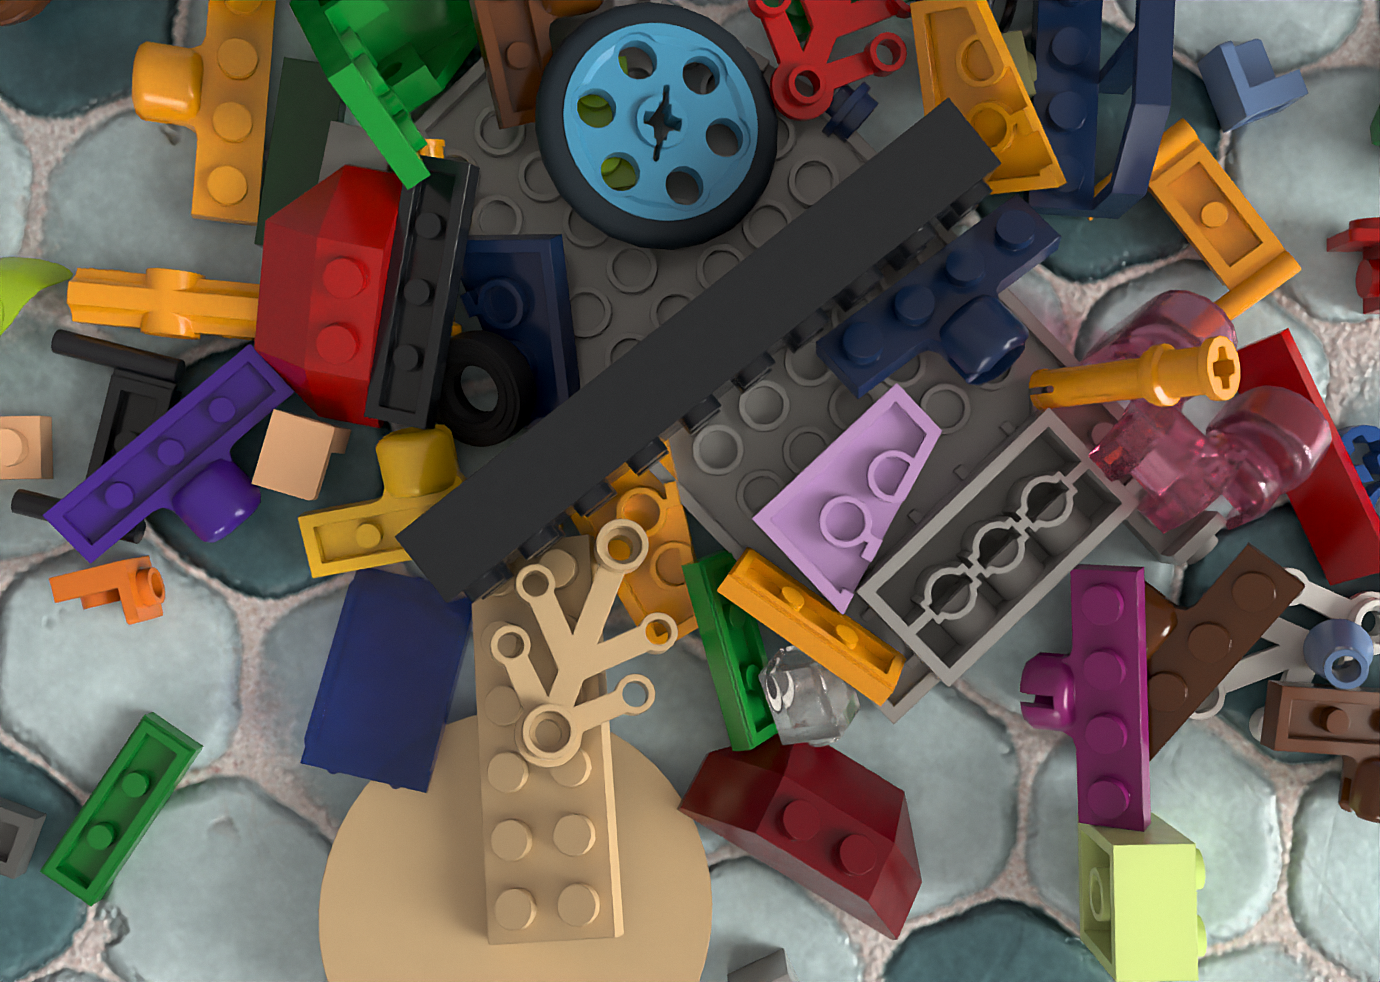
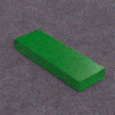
(732, 651)
(121, 808)

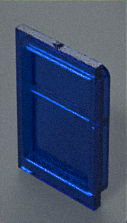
(388, 681)

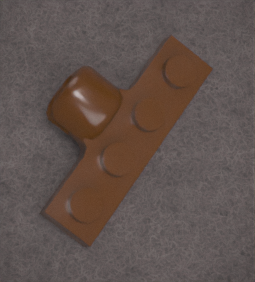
(517, 49)
(1201, 643)
(1330, 722)

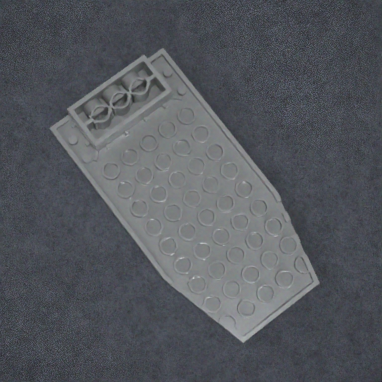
(1002, 494)

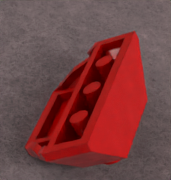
(327, 288)

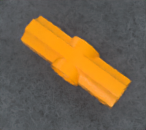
(164, 303)

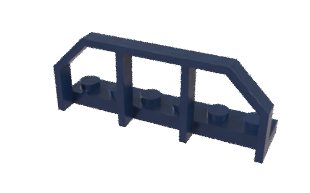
(1066, 101)

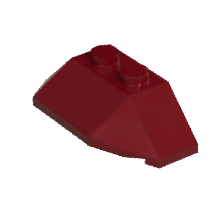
(816, 823)

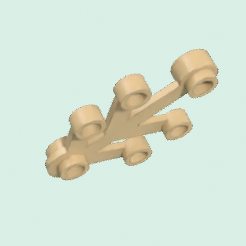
(579, 654)

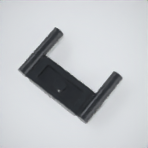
(137, 396)

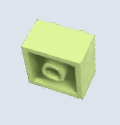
(1141, 901)

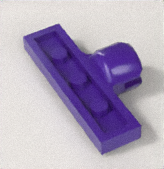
(179, 464)

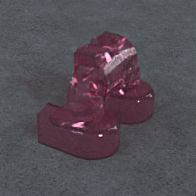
(1251, 448)

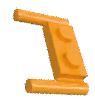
(1216, 220)

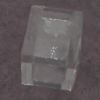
(807, 699)

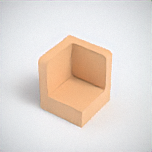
(297, 454)

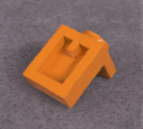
(128, 581)

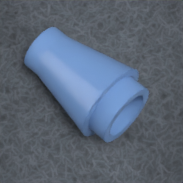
(1338, 639)

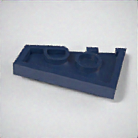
(523, 295)

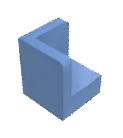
(1245, 85)

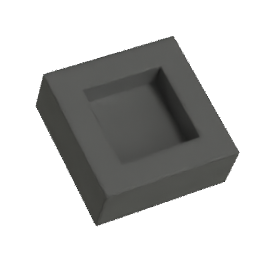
(18, 836)

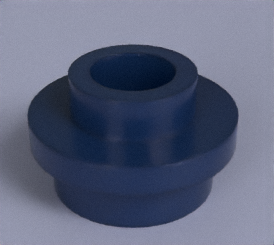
(849, 111)

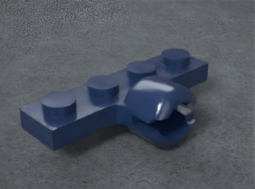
(947, 306)

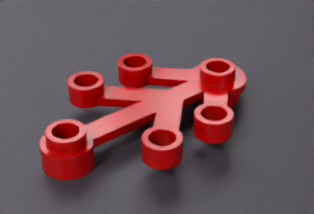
(827, 22)

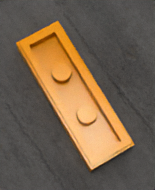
(813, 626)

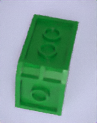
(389, 62)

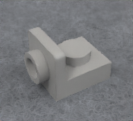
(1182, 544)

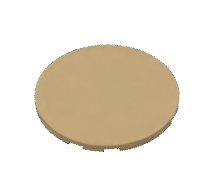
(411, 891)

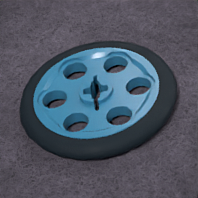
(575, 151)

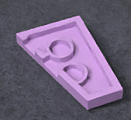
(846, 498)

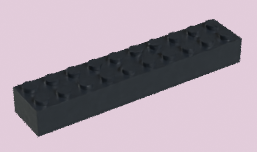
(700, 353)

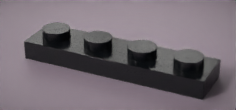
(421, 294)

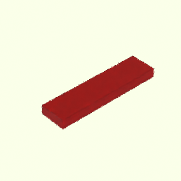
(1333, 499)

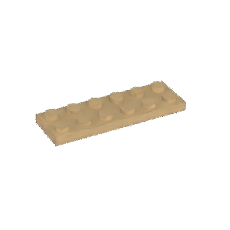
(544, 829)

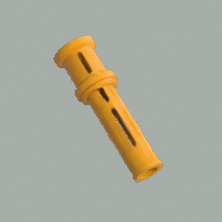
(1159, 376)

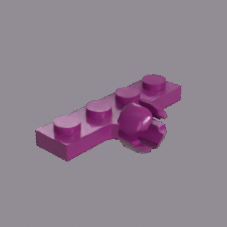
(1100, 695)

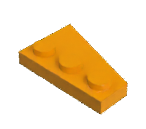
(970, 63)

